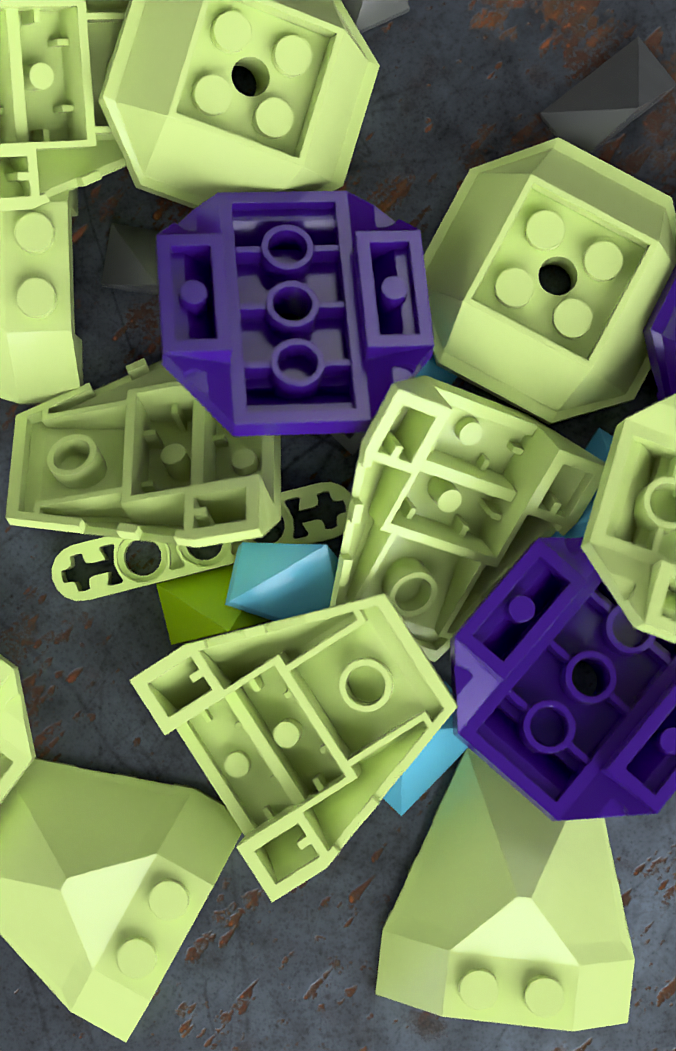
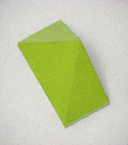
(197, 607)

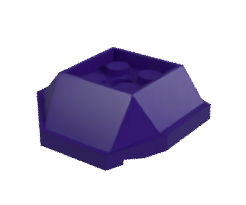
(302, 254)
(527, 718)

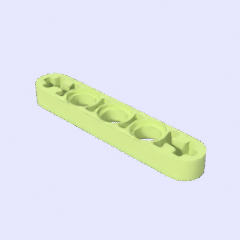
(177, 559)

